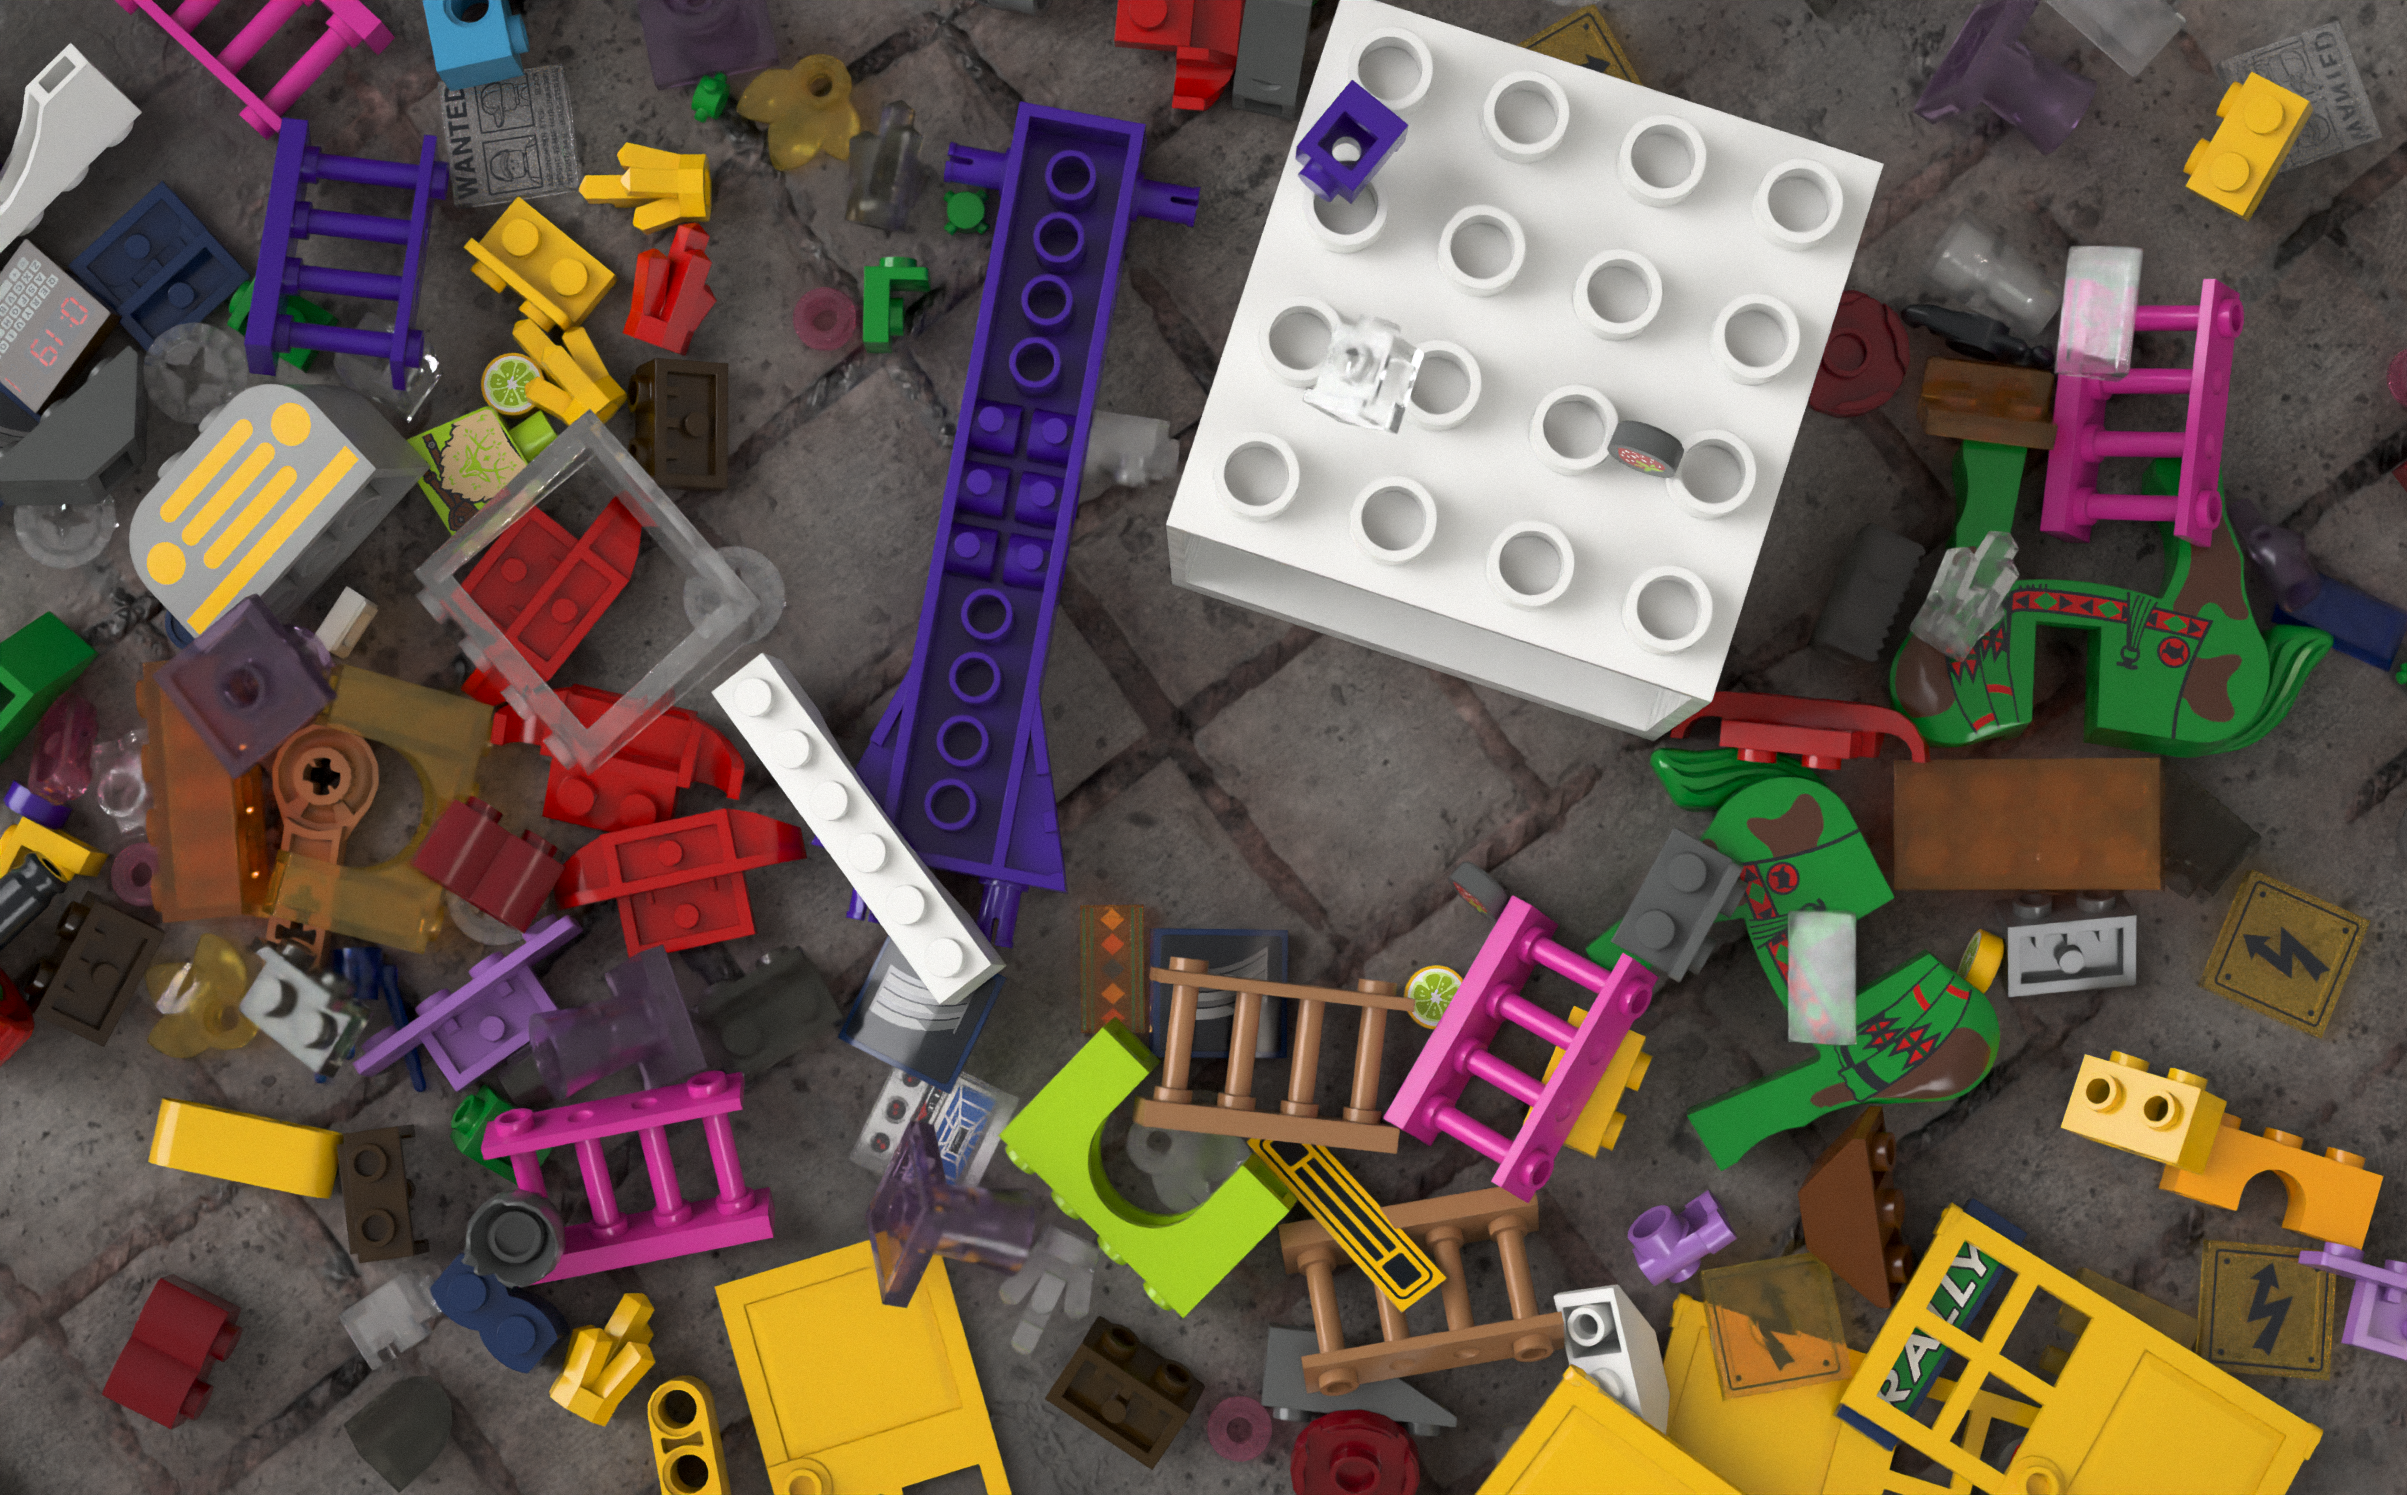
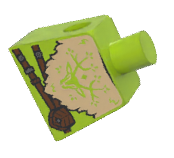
(476, 460)

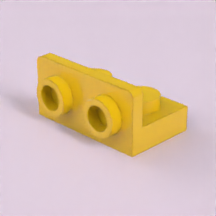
(541, 266)

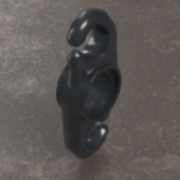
(1977, 336)

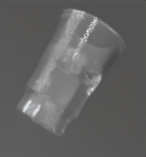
(1991, 277)

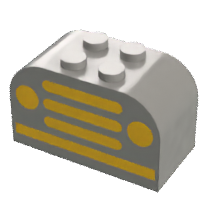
(269, 501)

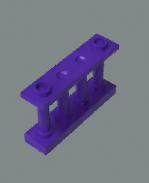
(285, 275)

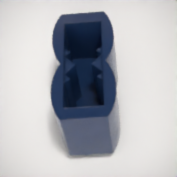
(513, 1323)

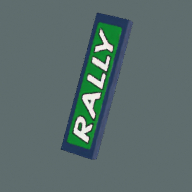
(1955, 1301)

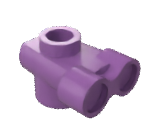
(1673, 1244)

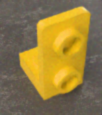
(60, 847)

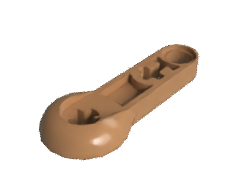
(318, 822)

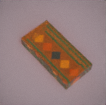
(1112, 966)

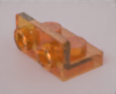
(1987, 402)

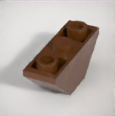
(1855, 1211)

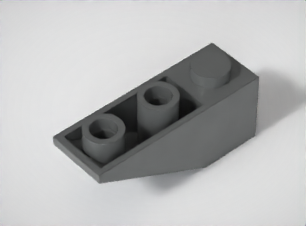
(1272, 56)
(1286, 1389)

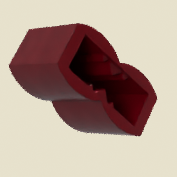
(487, 863)
(173, 1352)

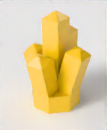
(659, 183)
(575, 378)
(606, 1362)

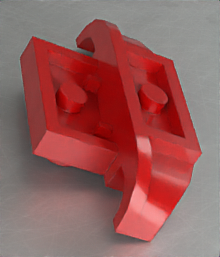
(1200, 32)
(550, 588)
(1807, 726)
(639, 780)
(680, 877)

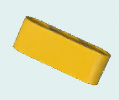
(246, 1148)
(694, 1438)

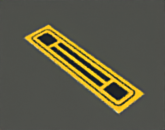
(1352, 1219)

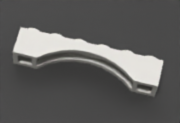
(64, 126)
(871, 852)

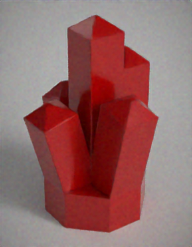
(671, 291)

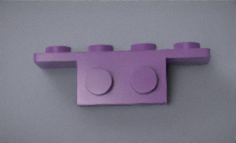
(482, 1020)
(2378, 1300)

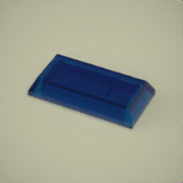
(2358, 622)

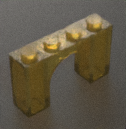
(443, 744)

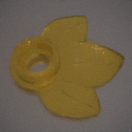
(797, 118)
(195, 997)

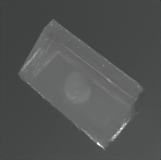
(2124, 29)
(2099, 312)
(1822, 977)

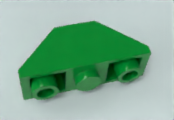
(34, 671)

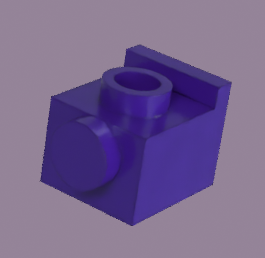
(1354, 120)

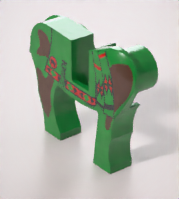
(2161, 671)
(1917, 1025)

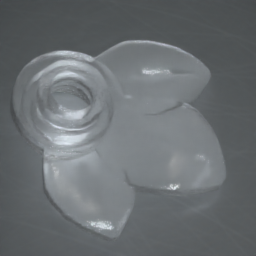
(1192, 1161)

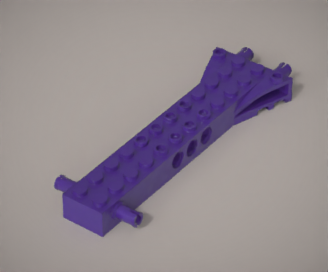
(965, 735)

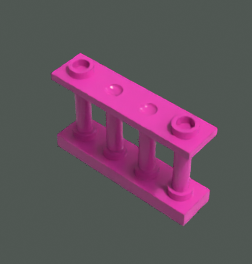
(348, 27)
(2082, 441)
(1472, 1020)
(673, 1225)

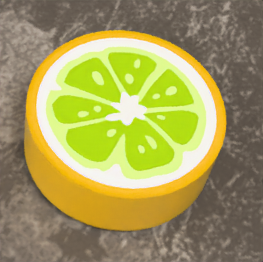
(505, 383)
(1981, 959)
(1433, 991)

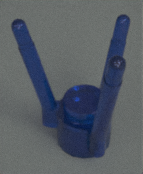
(367, 970)

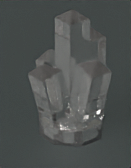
(1967, 595)
(1060, 1258)

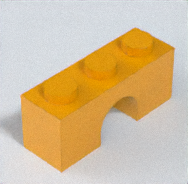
(2326, 1195)

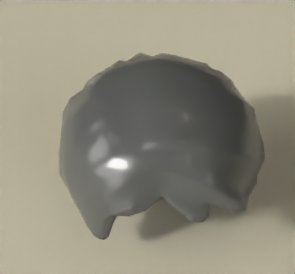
(515, 1238)

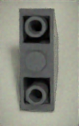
(83, 441)

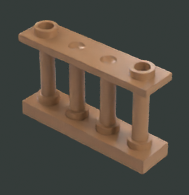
(1298, 1115)
(1441, 1228)

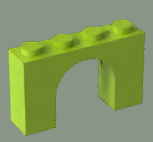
(1174, 1253)

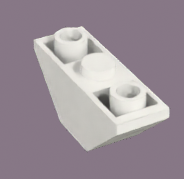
(1617, 1349)

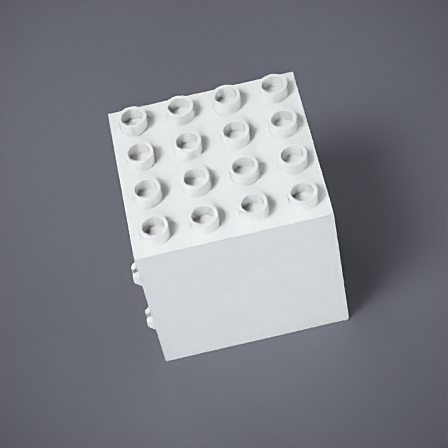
(1564, 271)

